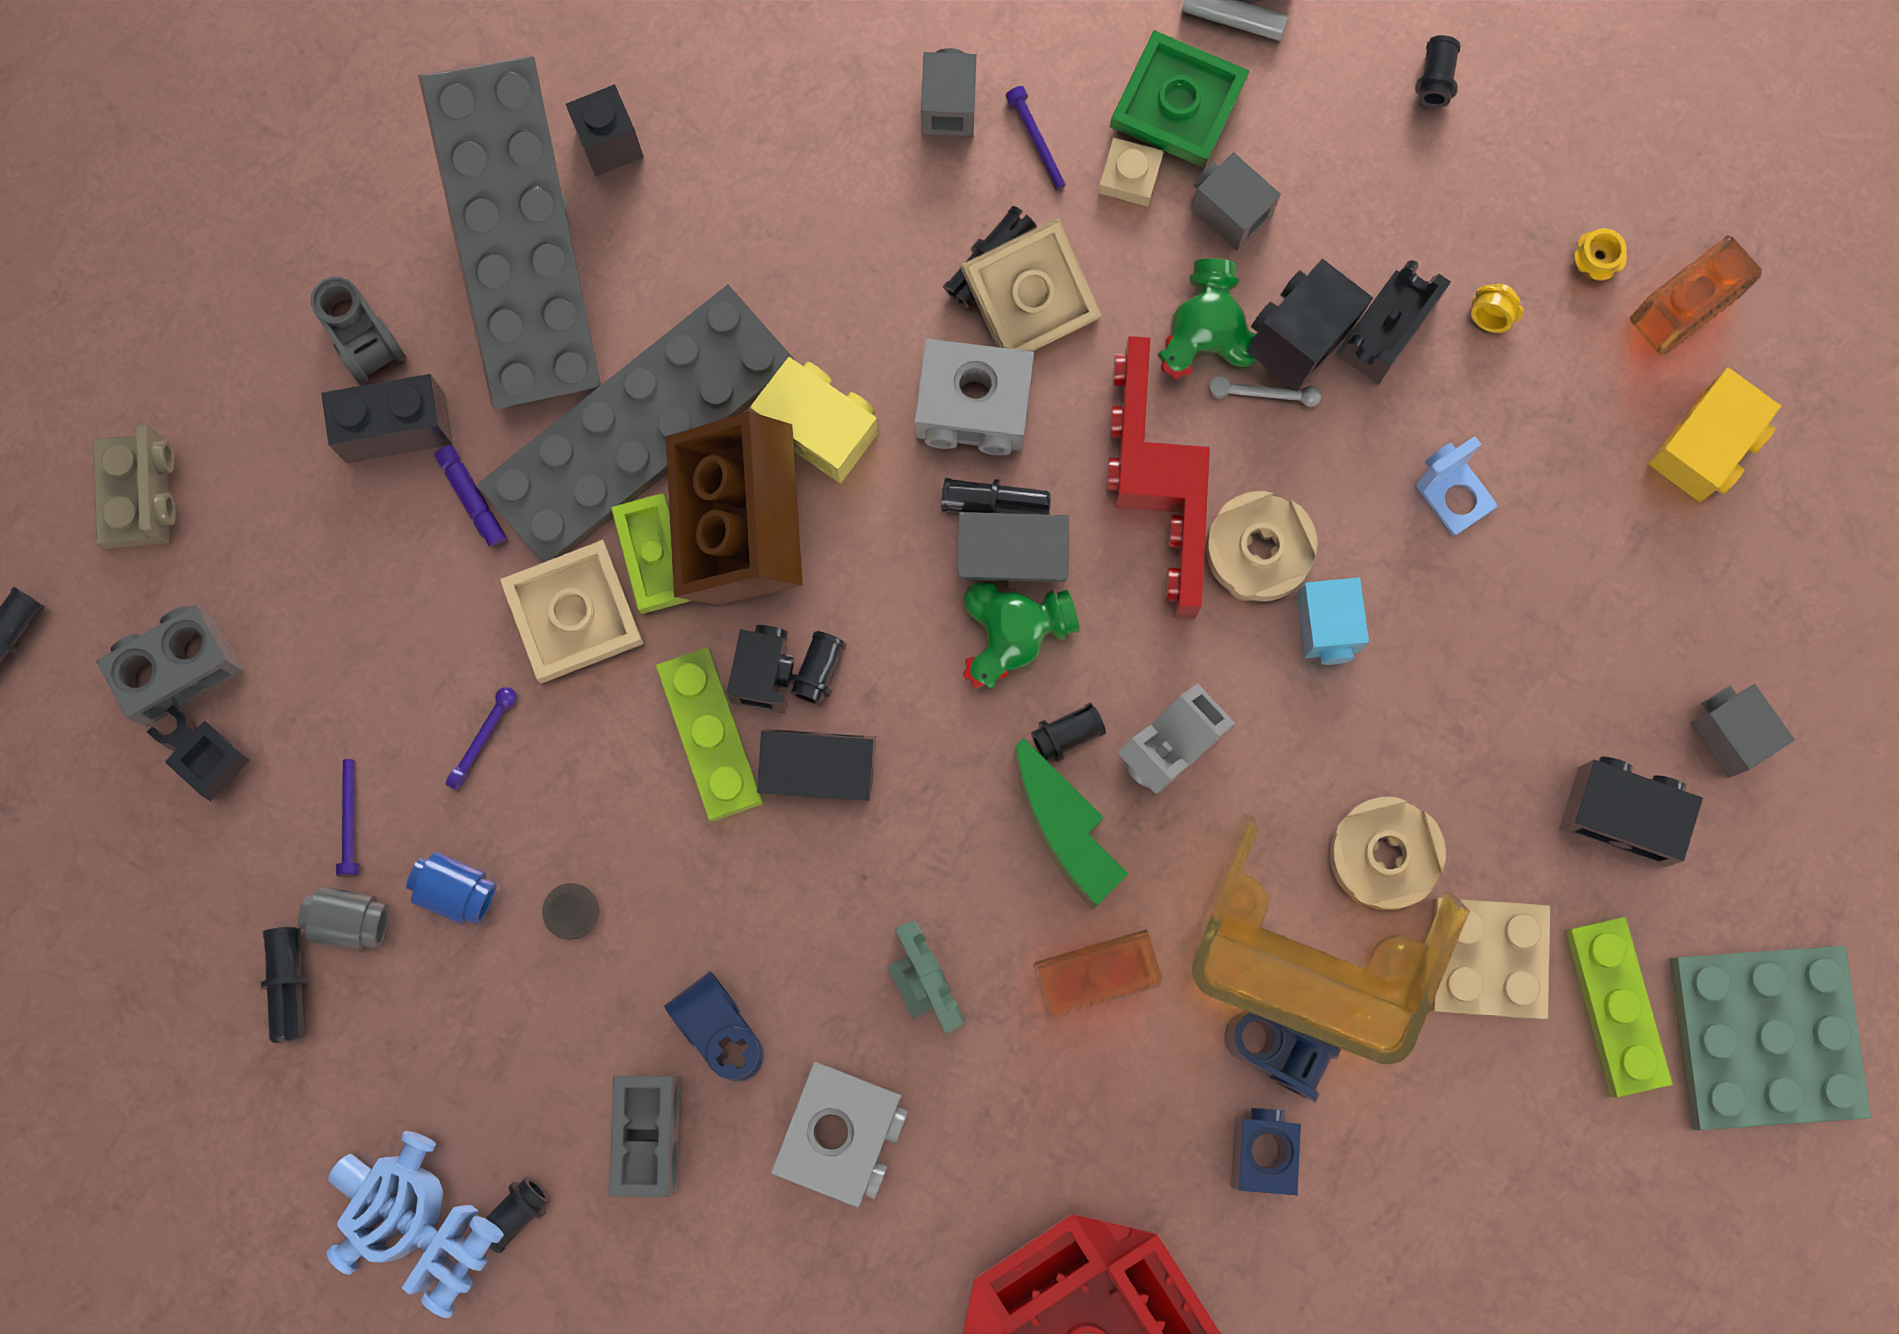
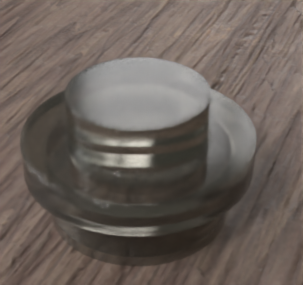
(570, 911)

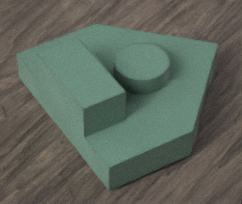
(923, 981)

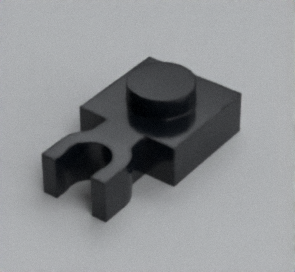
(201, 755)

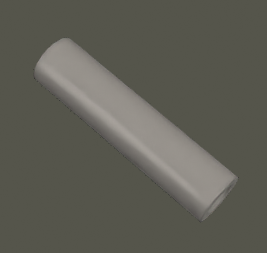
(1239, 15)

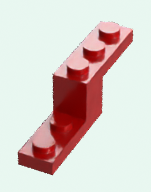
(1160, 478)

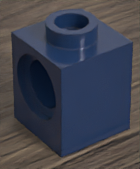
(1280, 1176)

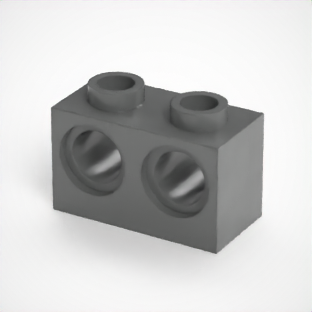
(173, 677)
(644, 1136)

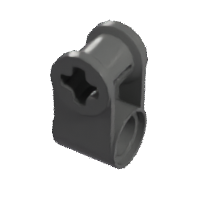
(358, 335)

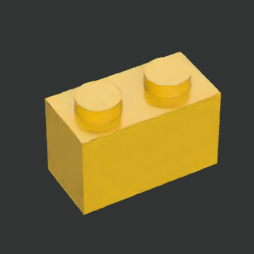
(1715, 436)

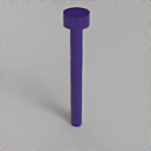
(1017, 98)
(347, 867)

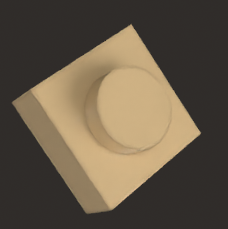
(1130, 172)

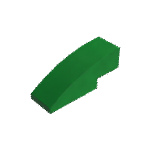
(1065, 827)

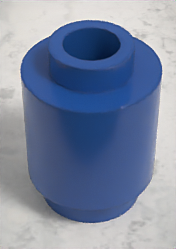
(451, 889)

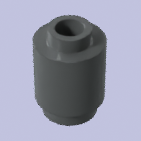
(343, 919)

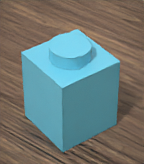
(1332, 620)

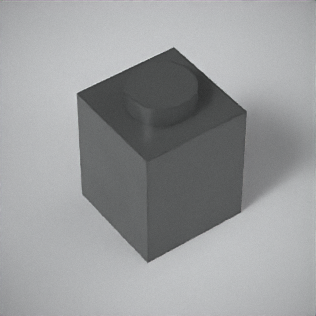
(948, 93)
(1234, 200)
(1741, 729)

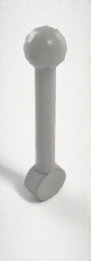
(1221, 387)

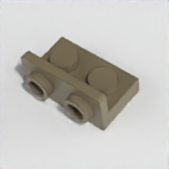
(133, 489)

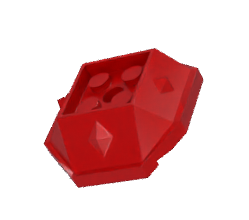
(1086, 1280)

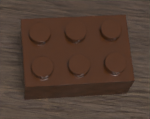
(733, 509)

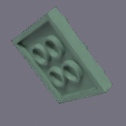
(1770, 1038)

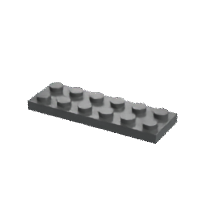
(510, 230)
(615, 438)

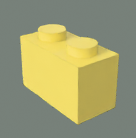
(826, 424)

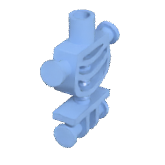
(394, 1193)

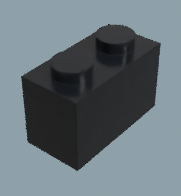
(1308, 323)
(387, 418)
(1631, 811)

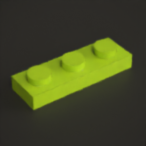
(709, 734)
(1618, 1007)

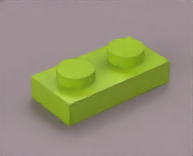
(647, 550)

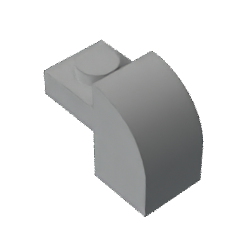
(1175, 739)

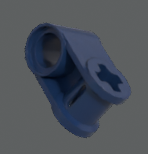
(710, 1022)
(1288, 1057)

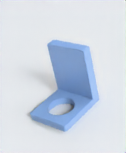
(1448, 469)

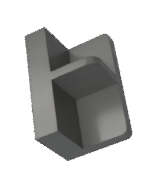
(1013, 547)

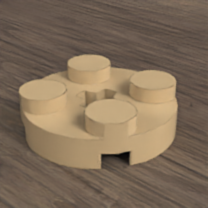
(1273, 518)
(1402, 826)

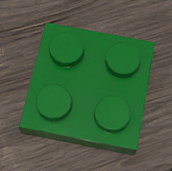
(1179, 99)

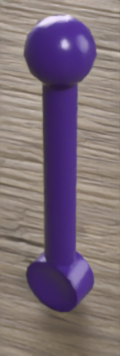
(504, 698)

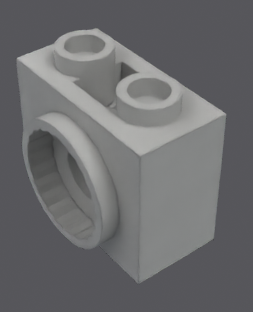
(950, 417)
(853, 1168)

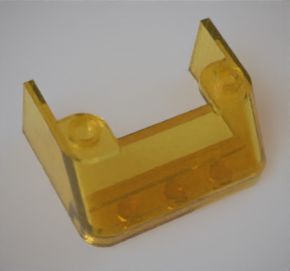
(1355, 1008)

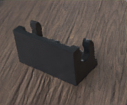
(1391, 321)
(816, 764)

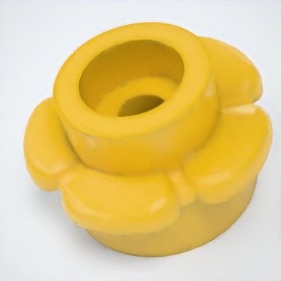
(1604, 241)
(1496, 308)

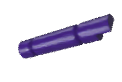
(470, 495)

